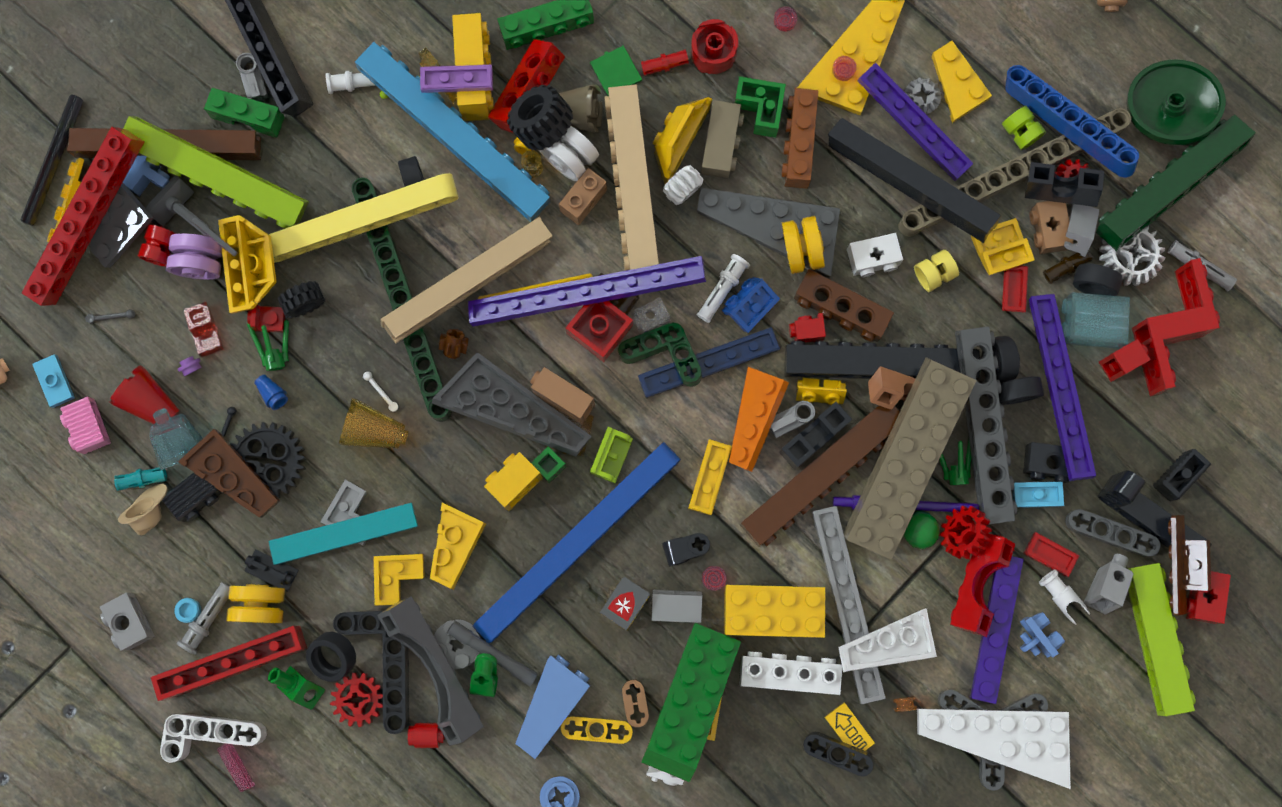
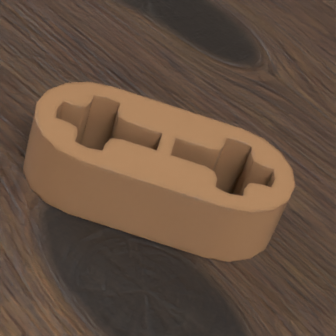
(628, 703)

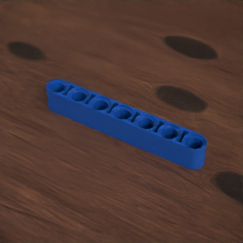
(1075, 130)

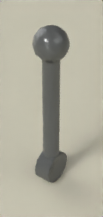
(90, 318)

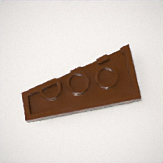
(227, 471)

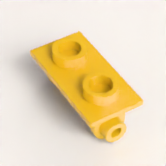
(831, 392)

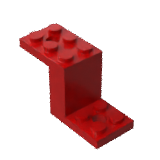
(1192, 323)

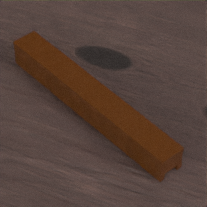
(222, 143)

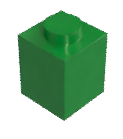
(549, 464)

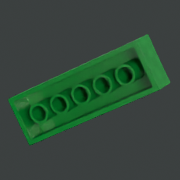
(691, 703)

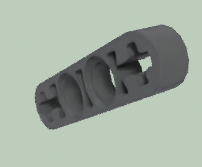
(1111, 535)

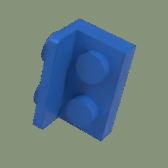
(750, 303)

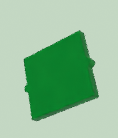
(615, 69)

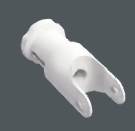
(1061, 593)

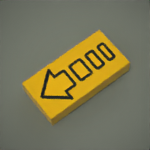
(849, 728)

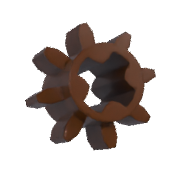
(453, 343)

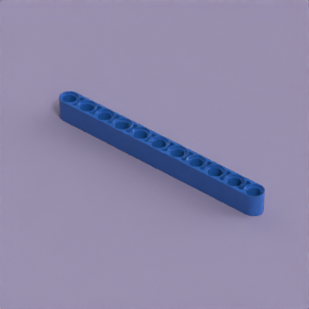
(576, 543)

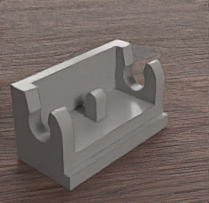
(1081, 228)
(677, 606)

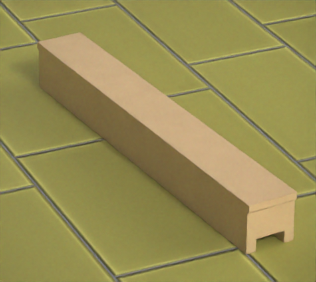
(466, 280)

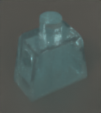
(172, 437)

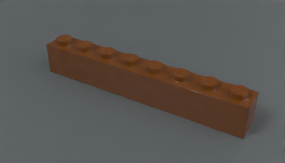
(819, 475)

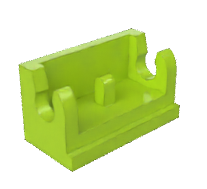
(611, 455)

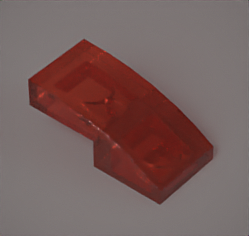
(203, 329)

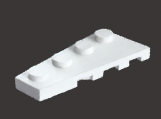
(893, 644)

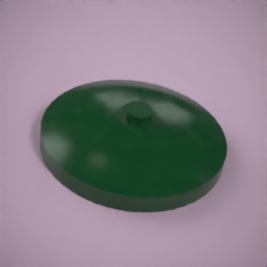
(1176, 102)

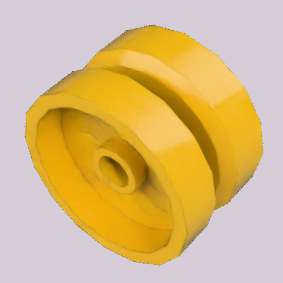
(804, 244)
(255, 604)

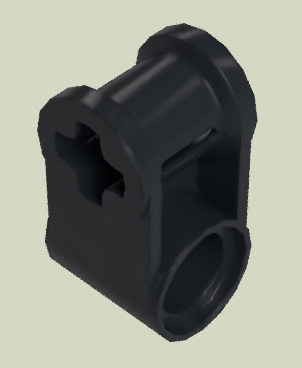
(681, 550)

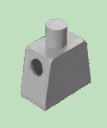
(1110, 585)

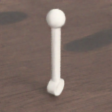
(393, 406)

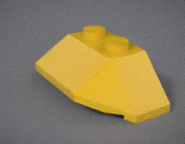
(679, 134)
(252, 270)

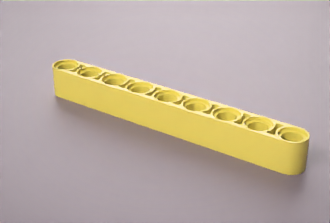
(364, 217)

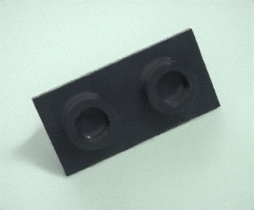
(262, 567)

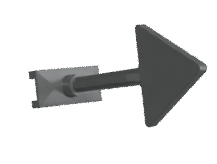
(171, 201)

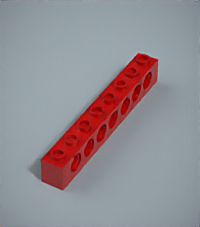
(83, 216)

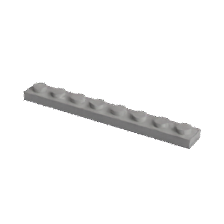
(846, 596)

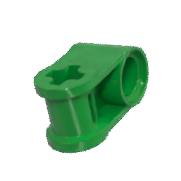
(485, 677)

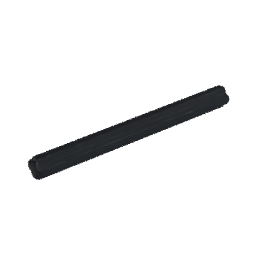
(51, 160)

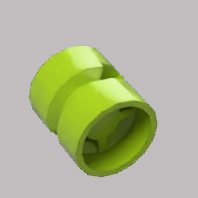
(1017, 122)

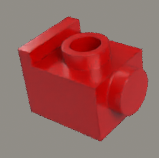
(808, 329)

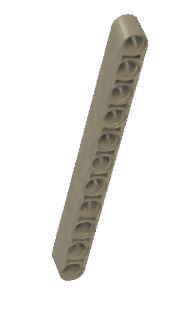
(1005, 179)

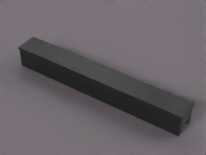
(913, 180)

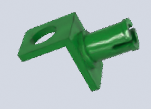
(295, 686)

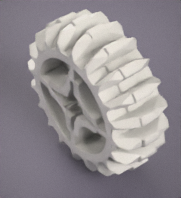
(1150, 255)

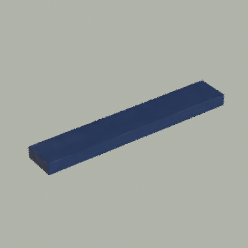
(712, 361)

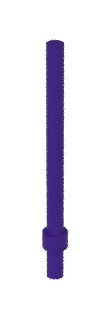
(922, 505)

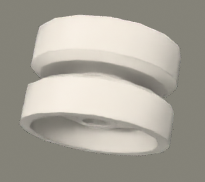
(571, 154)

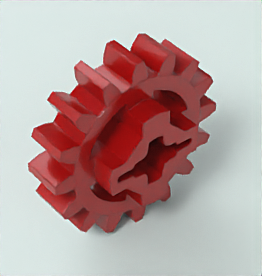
(966, 532)
(357, 689)

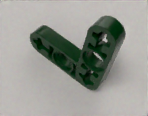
(671, 344)

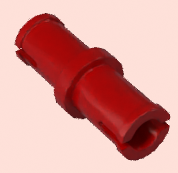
(664, 62)

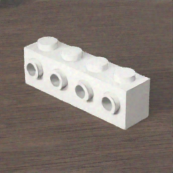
(790, 674)

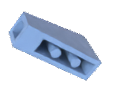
(551, 704)

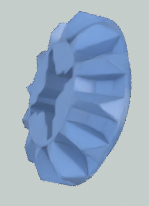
(563, 785)

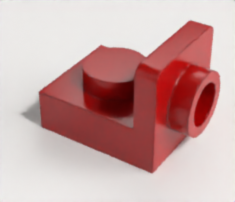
(271, 317)

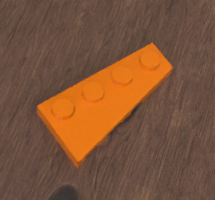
(756, 414)

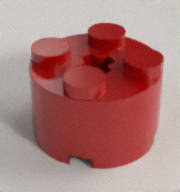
(717, 34)

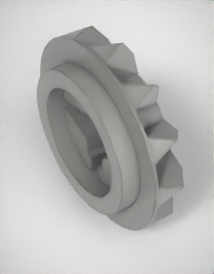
(932, 101)

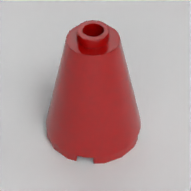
(142, 396)

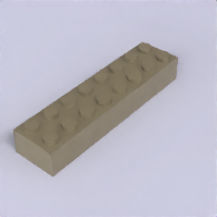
(908, 458)

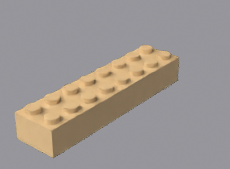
(631, 176)

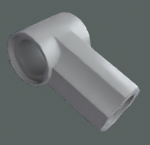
(252, 78)
(789, 420)

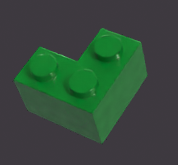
(765, 99)

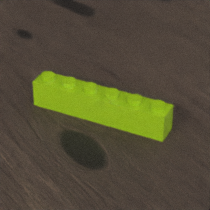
(1159, 641)

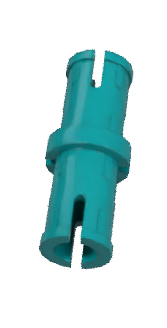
(140, 478)

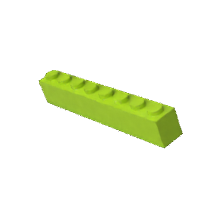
(220, 175)

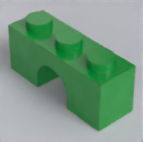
(232, 107)

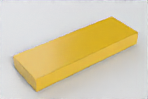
(710, 477)

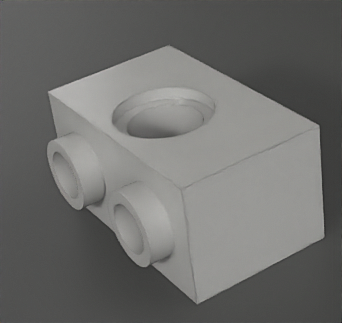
(138, 629)

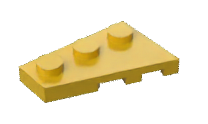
(959, 81)
(455, 544)

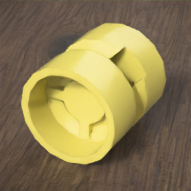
(939, 269)

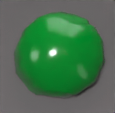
(922, 530)

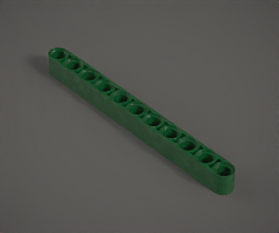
(398, 288)

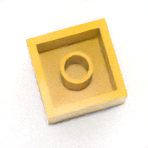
(513, 480)

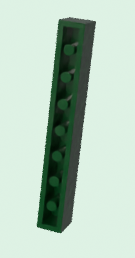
(1174, 183)

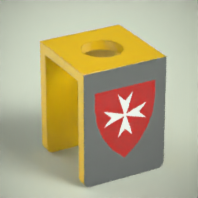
(625, 603)

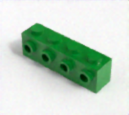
(544, 21)

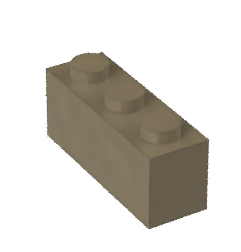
(722, 139)

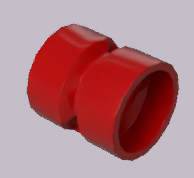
(156, 245)

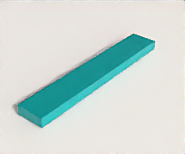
(343, 533)

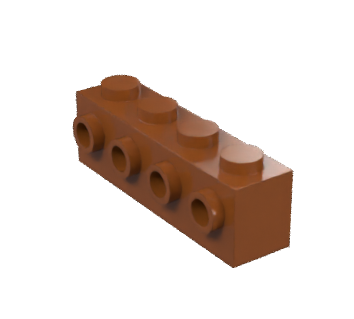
(801, 138)

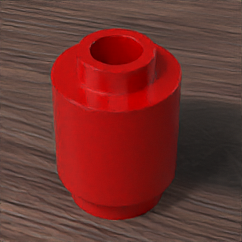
(425, 735)

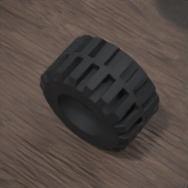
(540, 117)

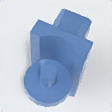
(1034, 627)

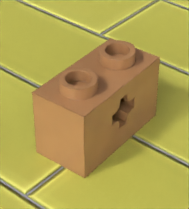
(583, 196)
(1056, 216)

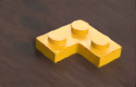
(389, 572)

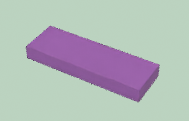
(456, 78)

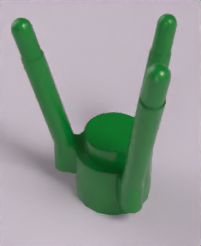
(272, 358)
(959, 473)

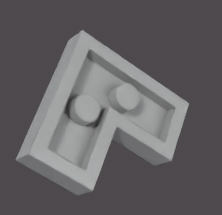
(345, 504)

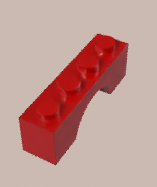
(971, 611)

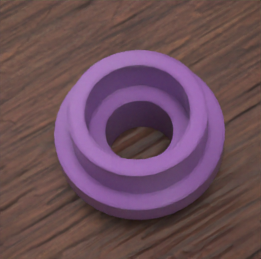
(189, 365)

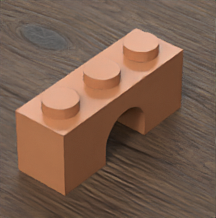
(889, 387)

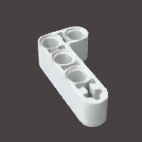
(214, 734)

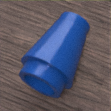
(271, 393)

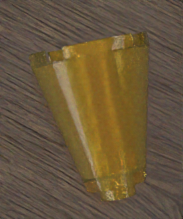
(371, 428)

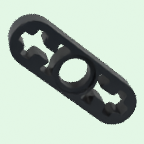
(858, 753)

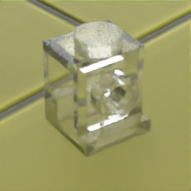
(661, 316)

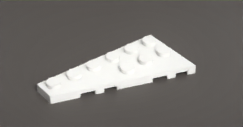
(1018, 739)

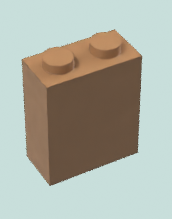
(562, 395)

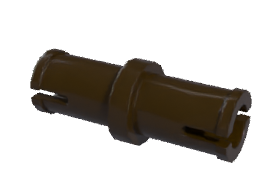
(1066, 266)

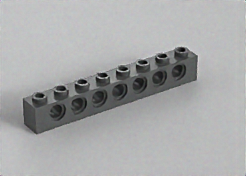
(978, 438)

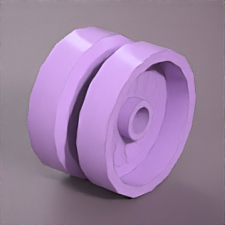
(194, 256)

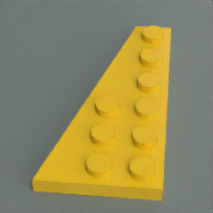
(863, 42)

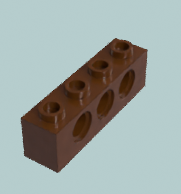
(878, 315)

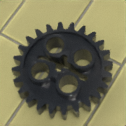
(271, 440)

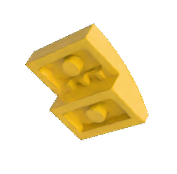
(1004, 248)

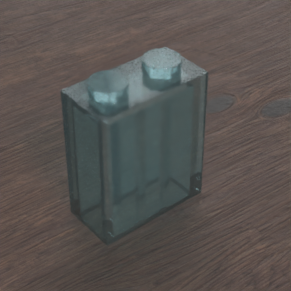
(1096, 320)

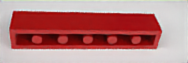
(228, 663)

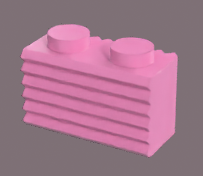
(84, 425)

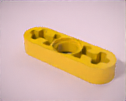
(614, 737)

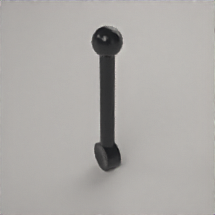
(231, 412)

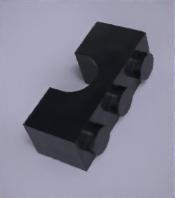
(1079, 190)
(815, 435)

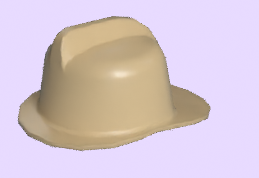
(145, 511)

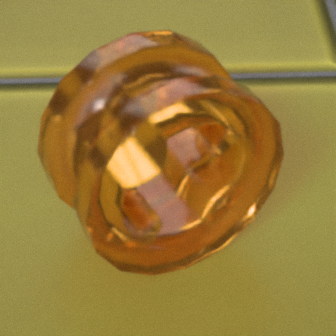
(905, 704)

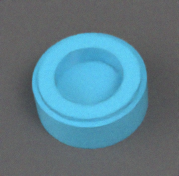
(187, 610)

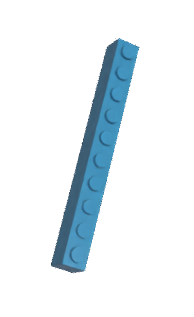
(453, 132)

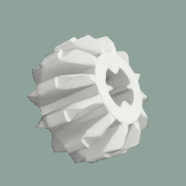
(683, 185)

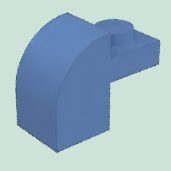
(142, 174)

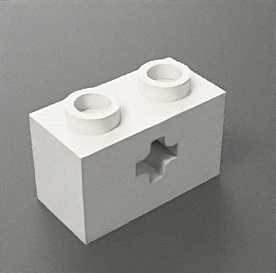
(884, 246)

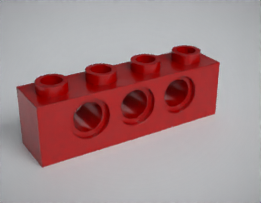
(534, 69)

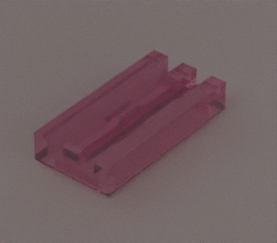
(236, 767)

